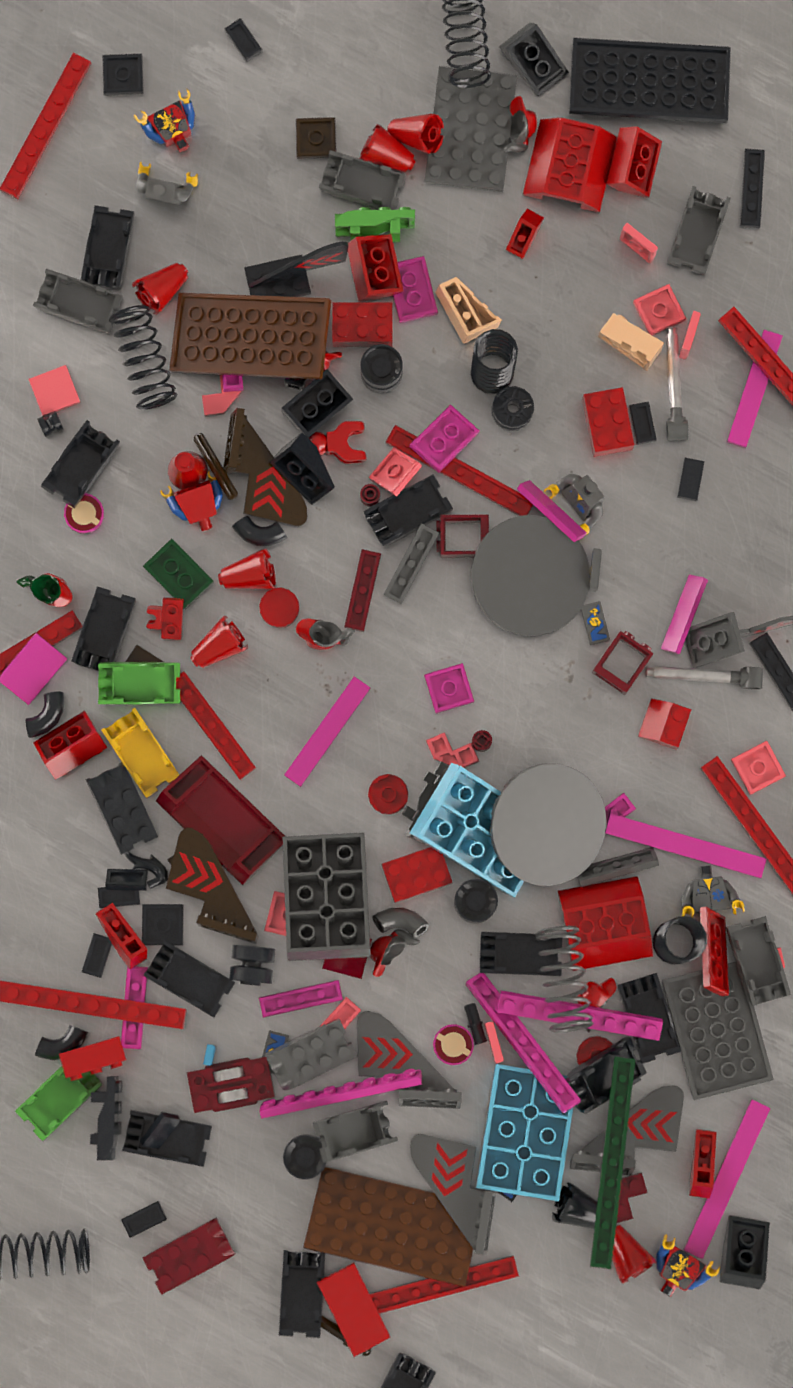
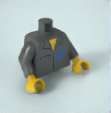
(164, 190)
(583, 497)
(711, 893)

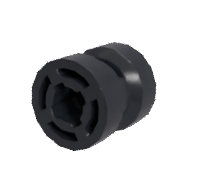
(54, 422)

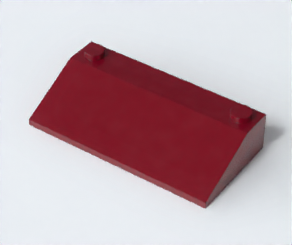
(228, 820)

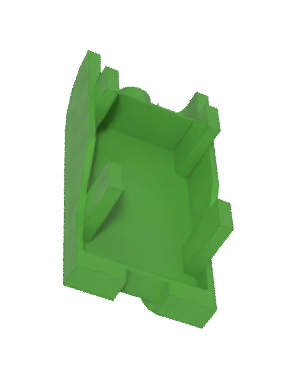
(374, 222)
(138, 683)
(56, 1101)

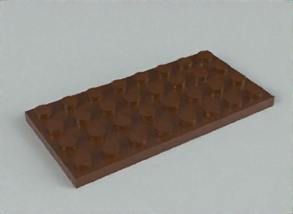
(250, 335)
(387, 1227)

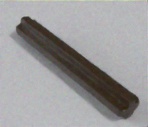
(215, 466)

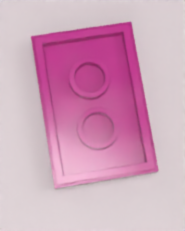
(418, 296)
(444, 438)
(32, 668)

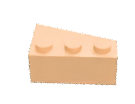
(465, 311)
(631, 341)

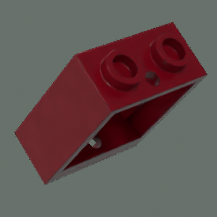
(440, 527)
(610, 678)

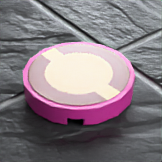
(86, 516)
(453, 1044)

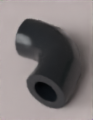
(259, 535)
(48, 717)
(51, 1048)

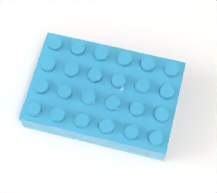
(459, 827)
(523, 1137)

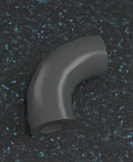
(401, 918)

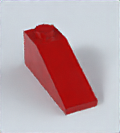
(122, 936)
(703, 1164)

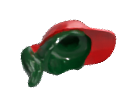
(48, 589)

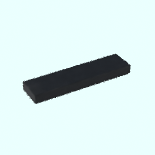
(752, 188)
(775, 666)

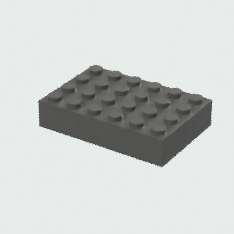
(326, 896)

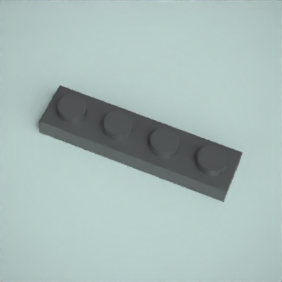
(411, 563)
(619, 866)

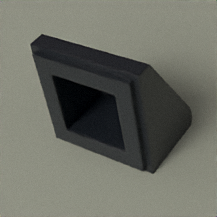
(295, 383)

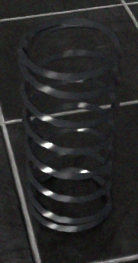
(467, 39)
(496, 343)
(135, 360)
(697, 932)
(83, 1246)

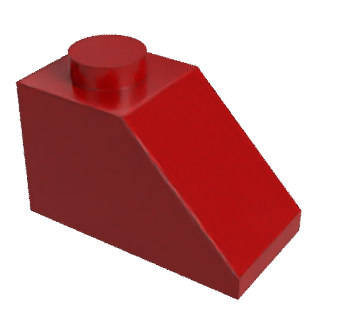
(524, 233)

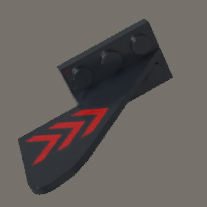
(289, 275)

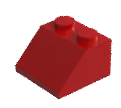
(664, 723)

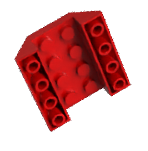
(570, 162)
(609, 922)

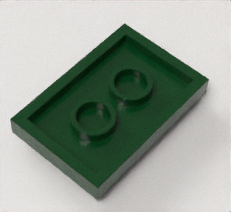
(178, 573)

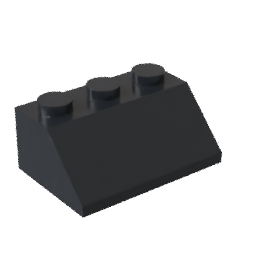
(316, 404)

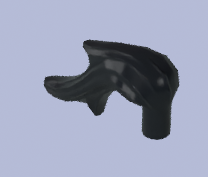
(152, 865)

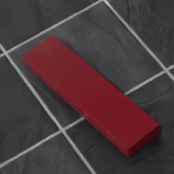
(362, 590)

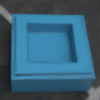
(209, 1055)

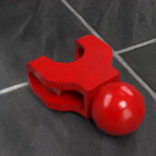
(336, 442)

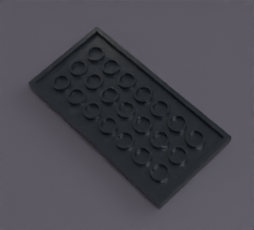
(650, 80)

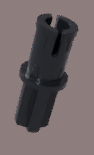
(475, 1023)

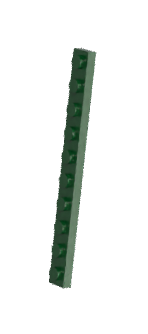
(612, 1163)

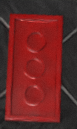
(715, 954)
(353, 1309)

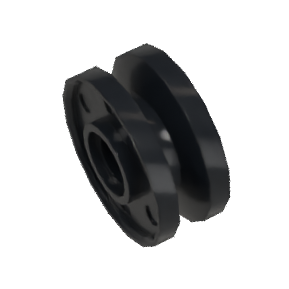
(512, 396)

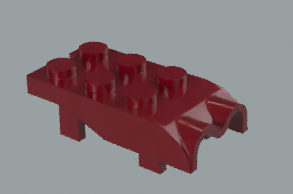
(189, 1255)

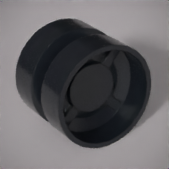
(381, 368)
(475, 901)
(251, 970)
(303, 1157)

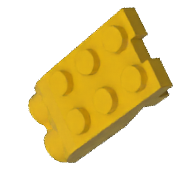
(140, 752)

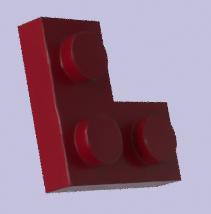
(630, 1187)

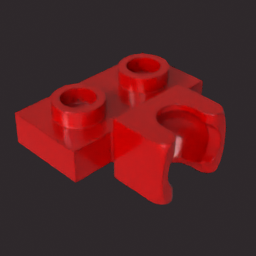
(168, 618)

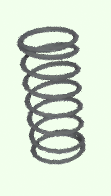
(578, 1024)

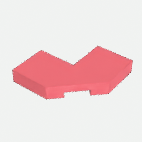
(219, 403)
(442, 751)

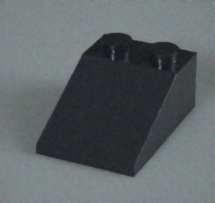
(534, 58)
(303, 468)
(745, 1252)

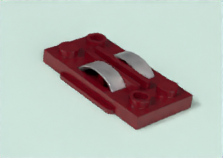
(230, 1084)

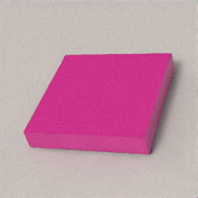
(449, 688)

